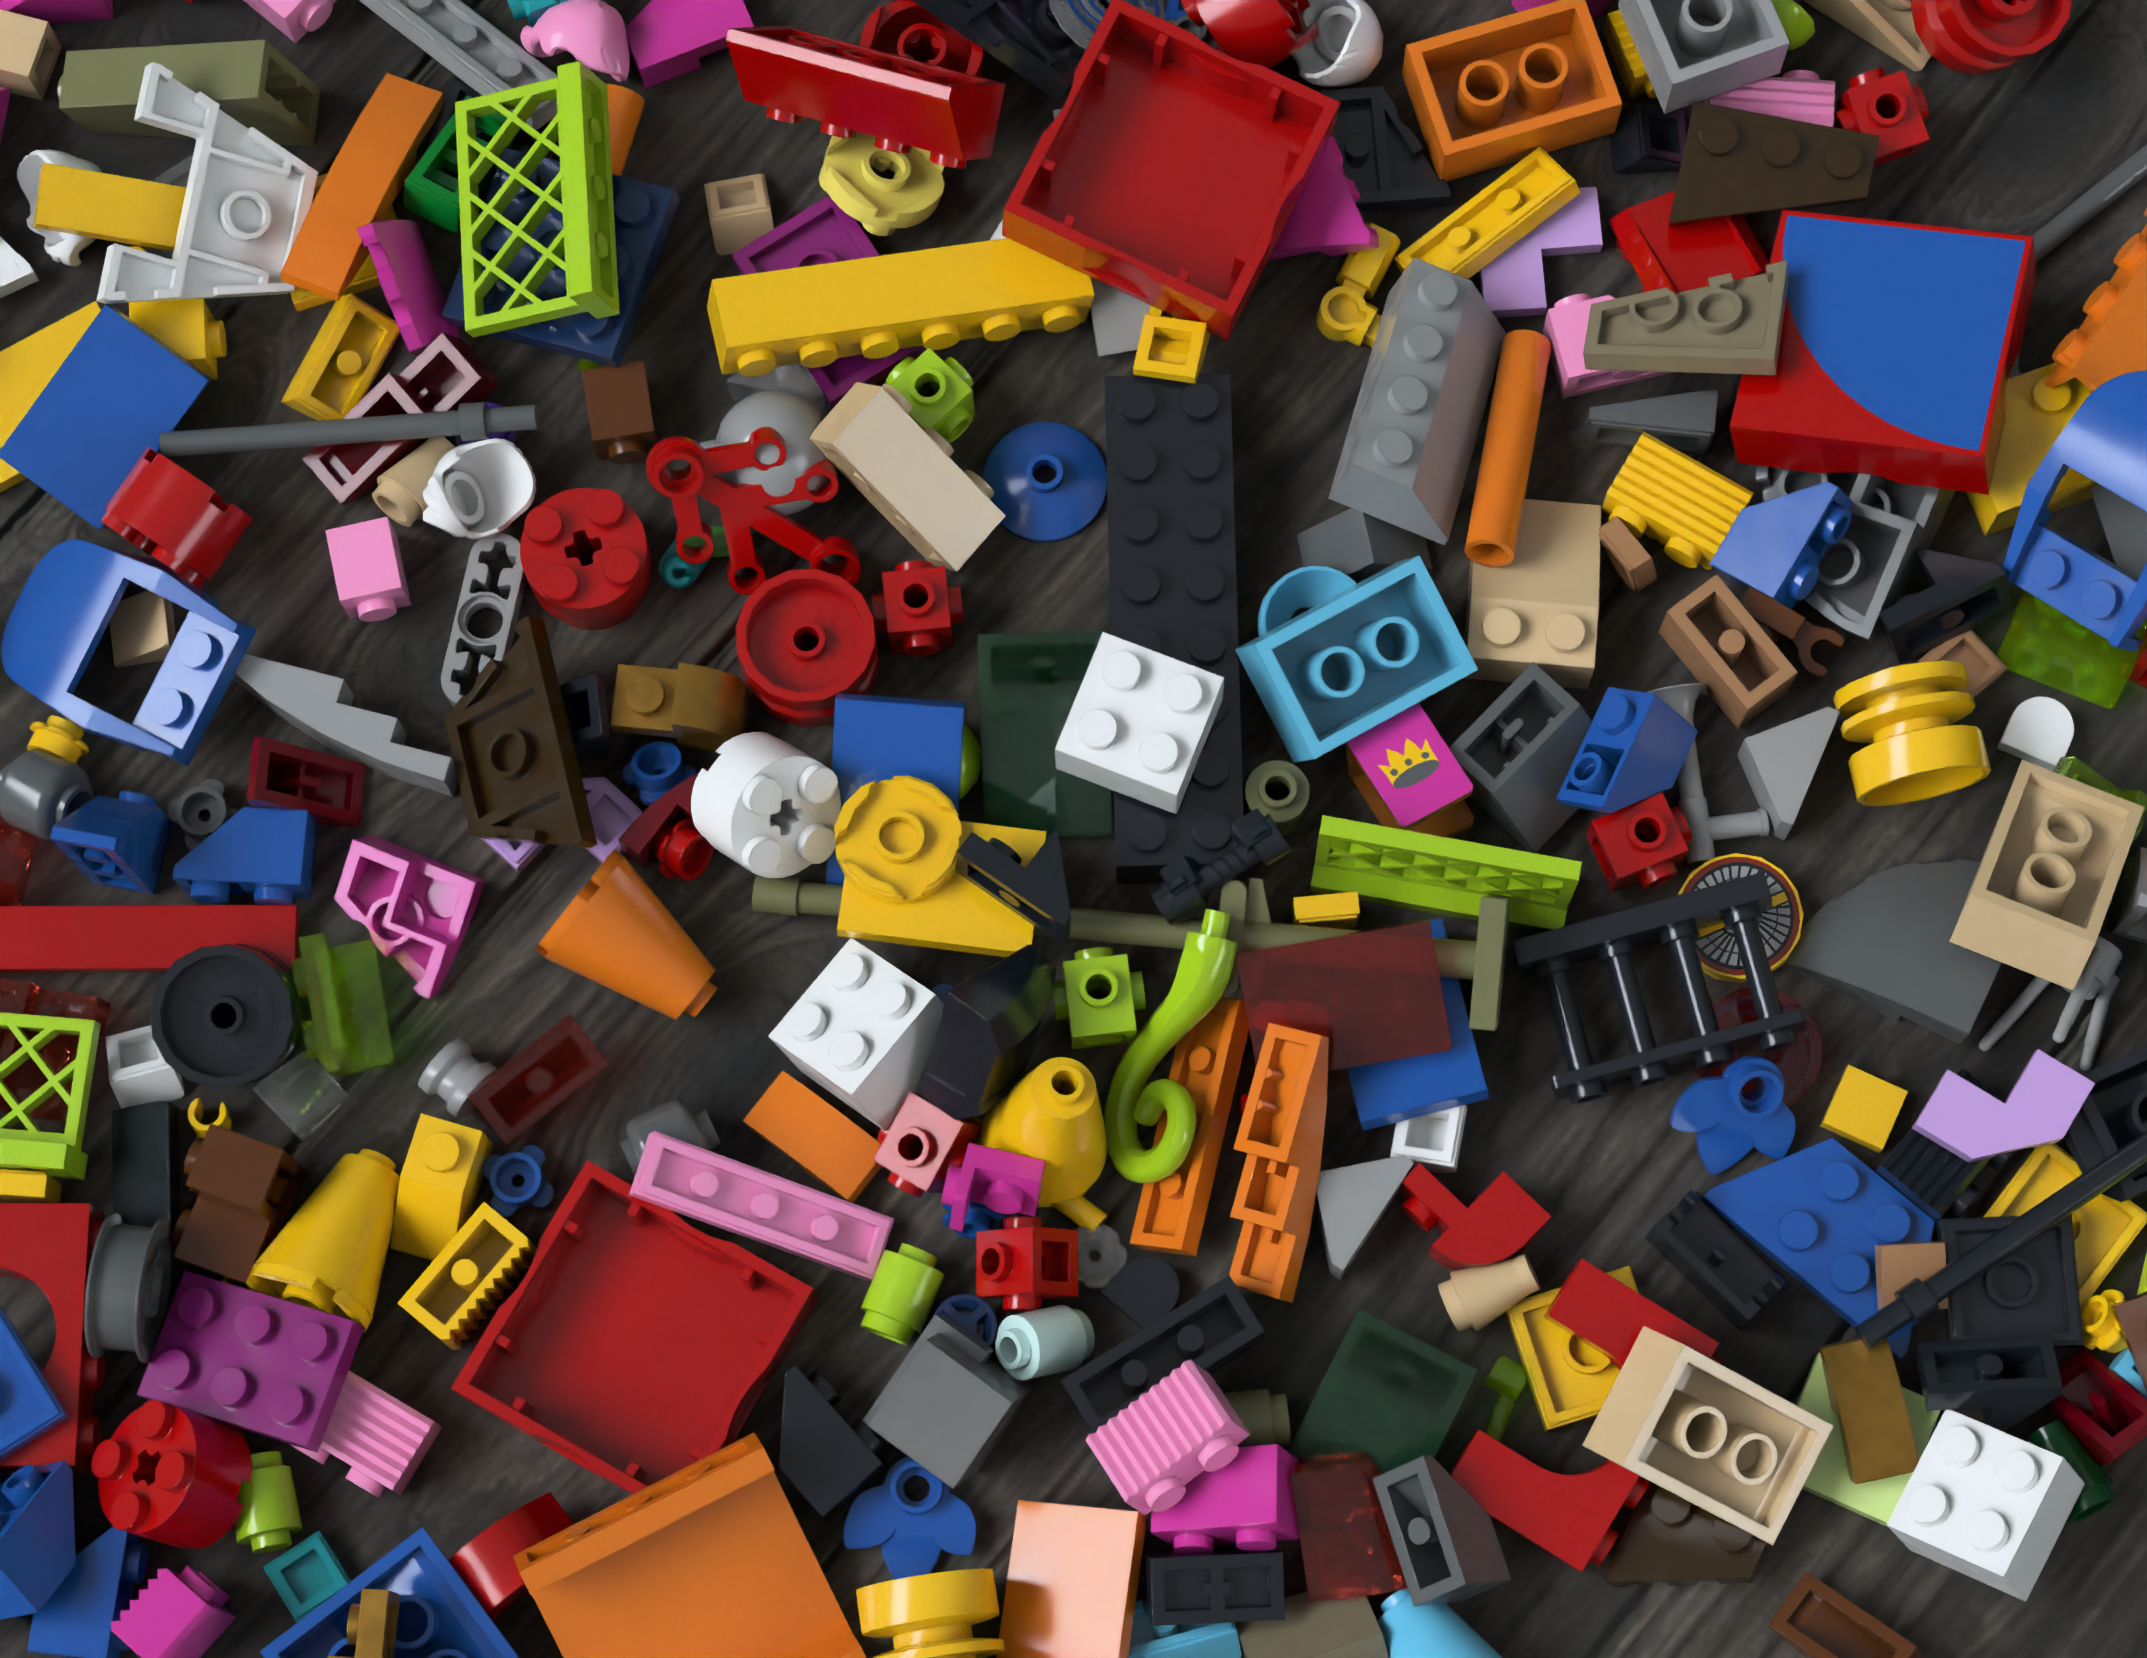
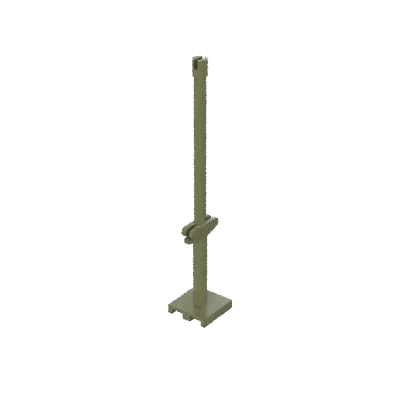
(1248, 926)

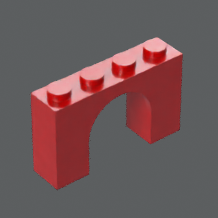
(54, 1250)
(1573, 1511)

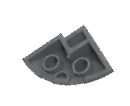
(1877, 552)
(1893, 947)

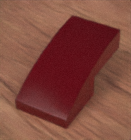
(642, 835)

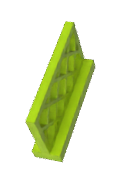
(586, 202)
(1441, 874)
(31, 1148)

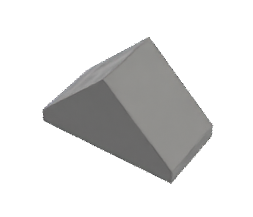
(1783, 764)
(1352, 1203)

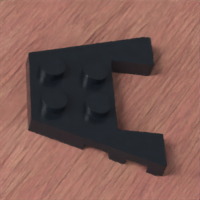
(1017, 34)

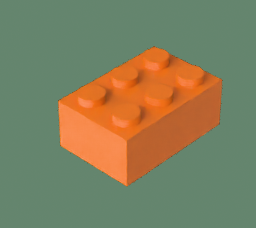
(1510, 87)

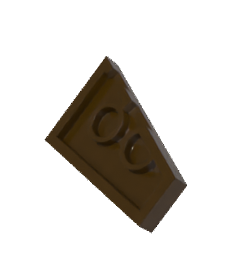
(1766, 163)

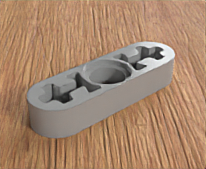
(478, 575)

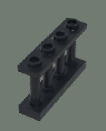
(1614, 942)

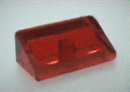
(538, 1079)

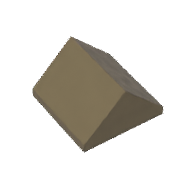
(1316, 1631)

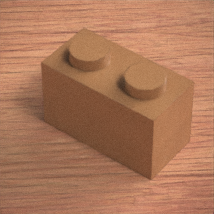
(1727, 651)

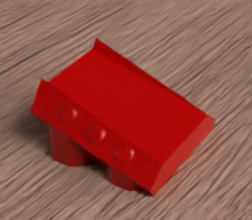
(1684, 254)

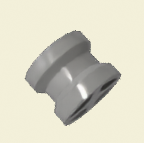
(454, 1075)

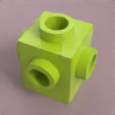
(953, 404)
(1102, 1020)

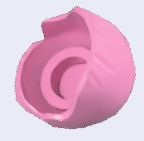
(586, 30)

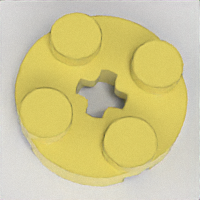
(879, 201)

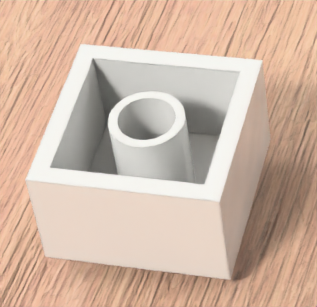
(1139, 722)
(862, 1032)
(1986, 1504)

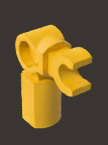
(1343, 310)

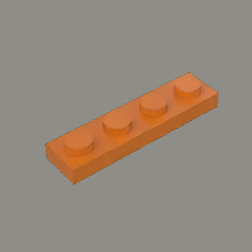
(1208, 1066)

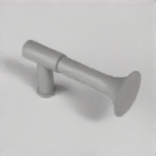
(1692, 800)

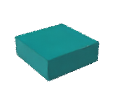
(307, 1575)

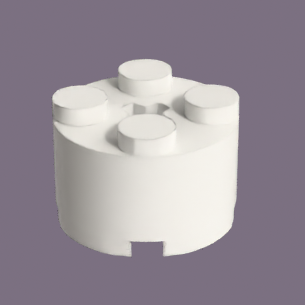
(767, 805)

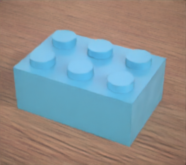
(1356, 659)

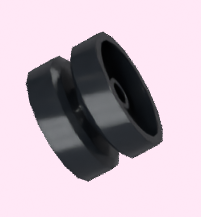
(203, 984)

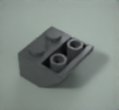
(1522, 756)

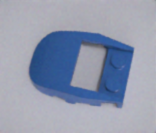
(2110, 447)
(64, 618)

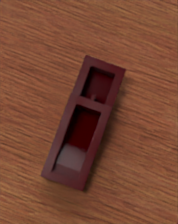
(434, 382)

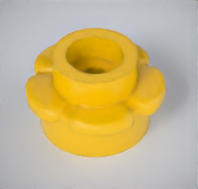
(59, 738)
(2100, 1324)

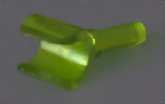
(1508, 1381)

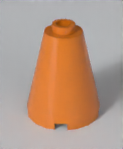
(630, 943)

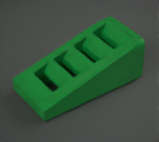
(435, 193)

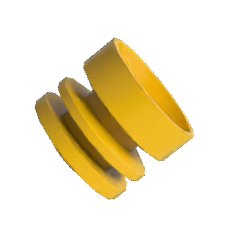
(1909, 722)
(932, 1614)

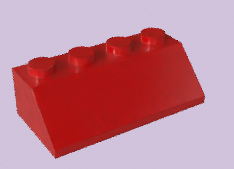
(867, 92)

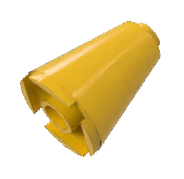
(1055, 1119)
(335, 1242)

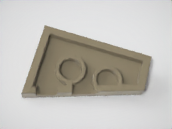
(1701, 330)

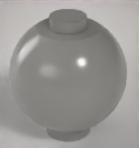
(795, 421)

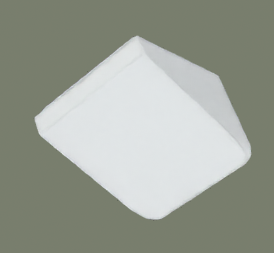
(139, 1070)

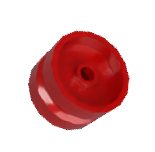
(1987, 34)
(773, 639)

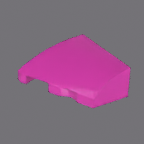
(674, 34)
(1326, 214)
(408, 281)
(409, 906)

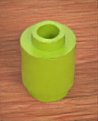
(901, 1294)
(269, 1505)

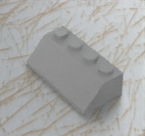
(1420, 403)

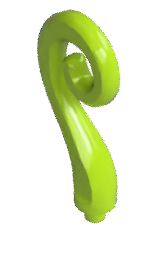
(1194, 993)

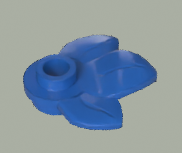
(1735, 1122)
(907, 1529)

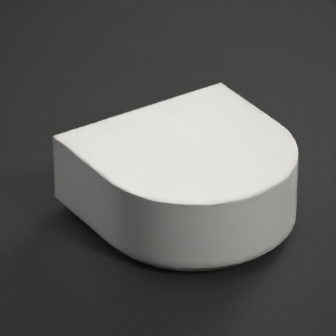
(2038, 732)

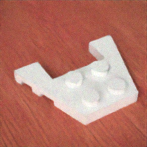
(236, 213)

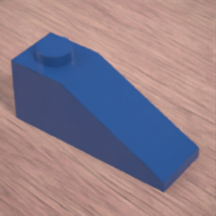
(117, 841)

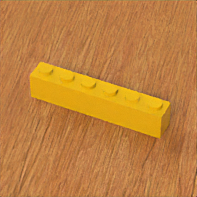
(891, 305)

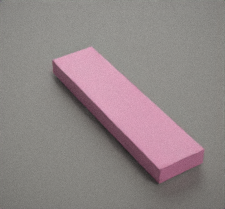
(761, 1206)

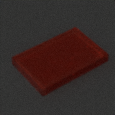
(1363, 990)

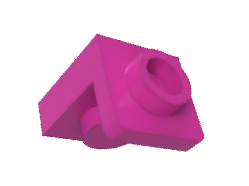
(995, 1179)

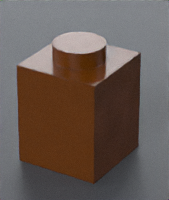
(621, 412)

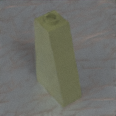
(242, 76)

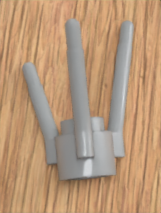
(2095, 979)

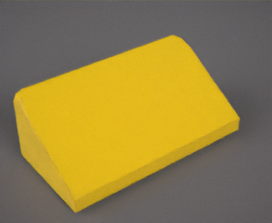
(342, 360)

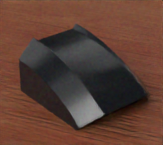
(987, 1034)
(2112, 1118)

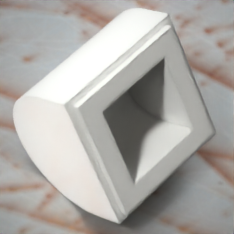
(1431, 1139)

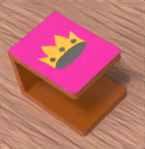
(1410, 776)

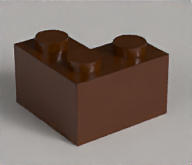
(240, 1203)

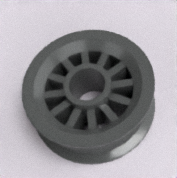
(128, 1287)

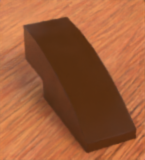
(1830, 1626)

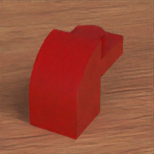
(1484, 1233)
(488, 1559)

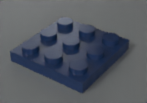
(641, 227)

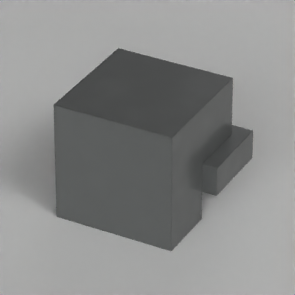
(948, 1402)

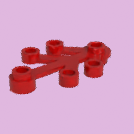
(744, 506)

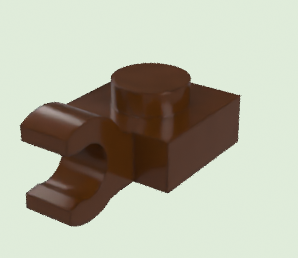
(1791, 628)

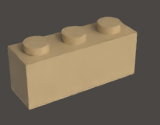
(908, 474)

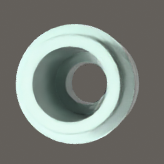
(1044, 1342)

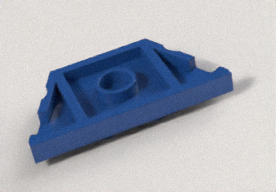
(1821, 1225)

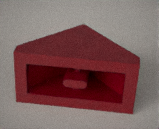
(306, 780)
(2099, 1407)

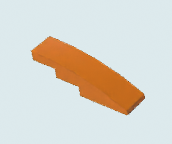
(361, 186)
(1283, 1161)

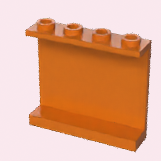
(690, 1571)

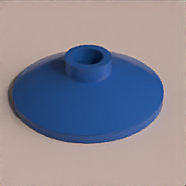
(1054, 508)

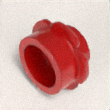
(683, 851)

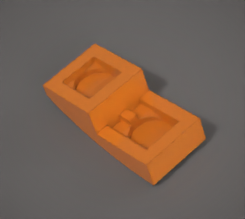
(815, 1136)

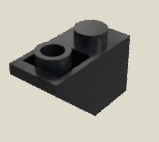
(820, 1450)

